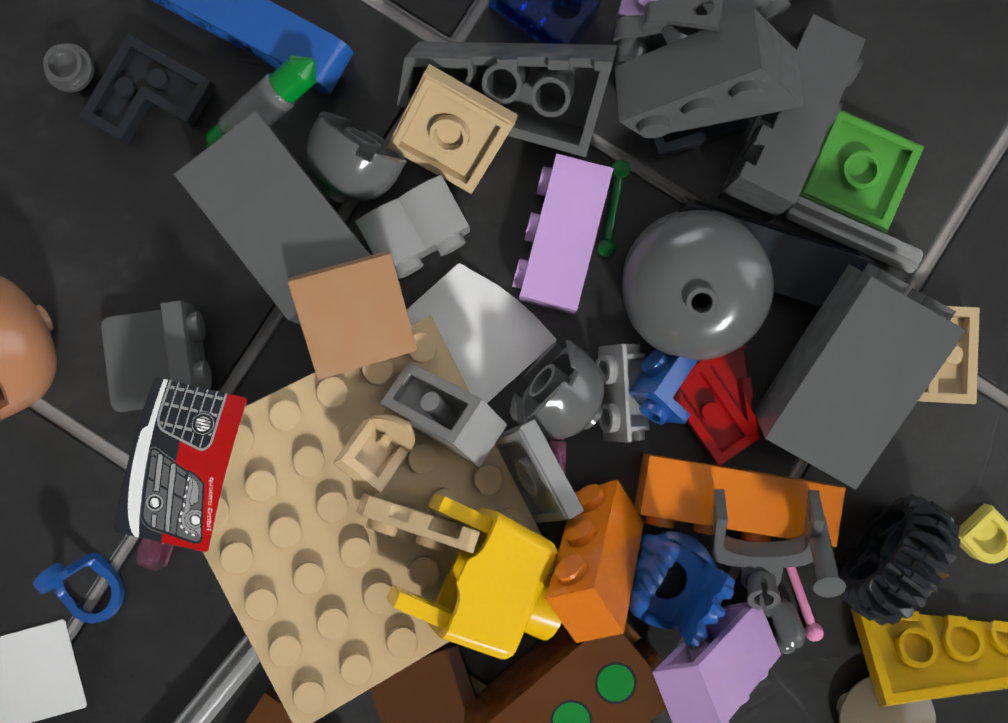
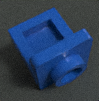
(658, 384)

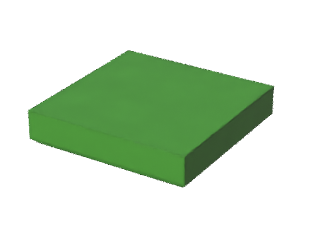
(861, 171)

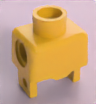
(490, 592)

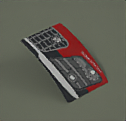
(178, 464)

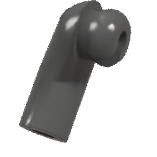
(788, 626)

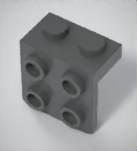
(153, 346)

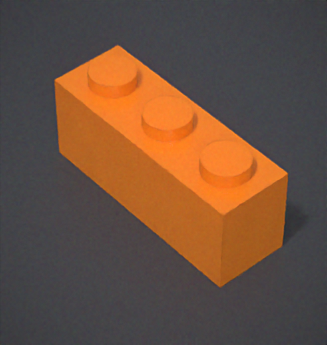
(596, 564)

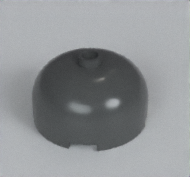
(692, 256)

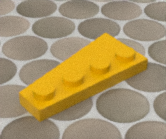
(933, 657)

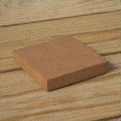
(352, 314)

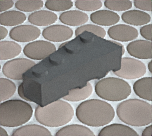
(547, 85)
(787, 142)

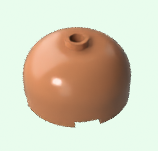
(26, 350)

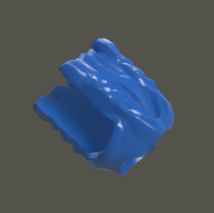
(698, 601)

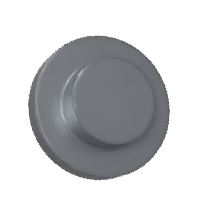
(68, 67)

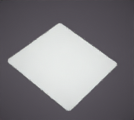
(38, 674)

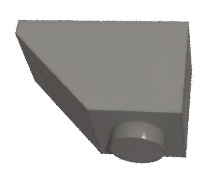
(445, 413)

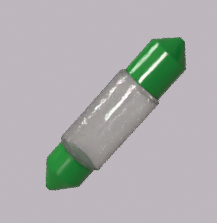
(270, 96)

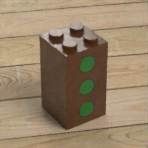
(575, 683)

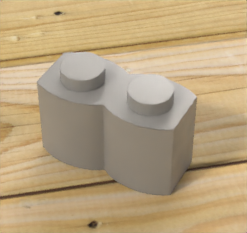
(416, 226)

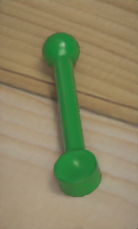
(620, 172)

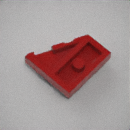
(720, 405)

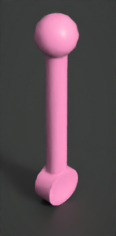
(813, 630)

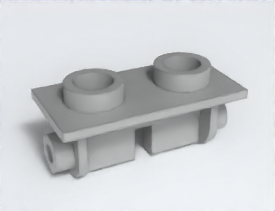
(620, 411)

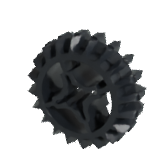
(899, 560)

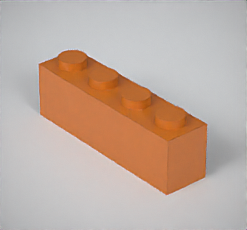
(755, 501)

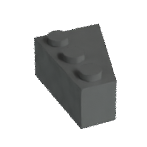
(710, 78)

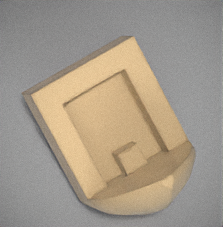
(376, 451)

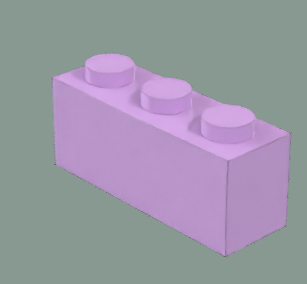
(563, 233)
(721, 672)

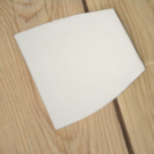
(483, 329)

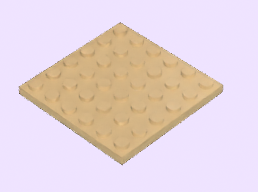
(300, 555)

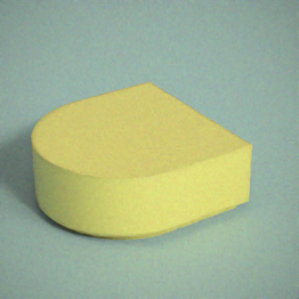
(985, 535)

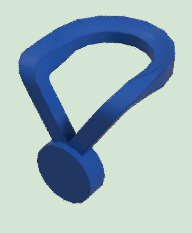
(55, 574)

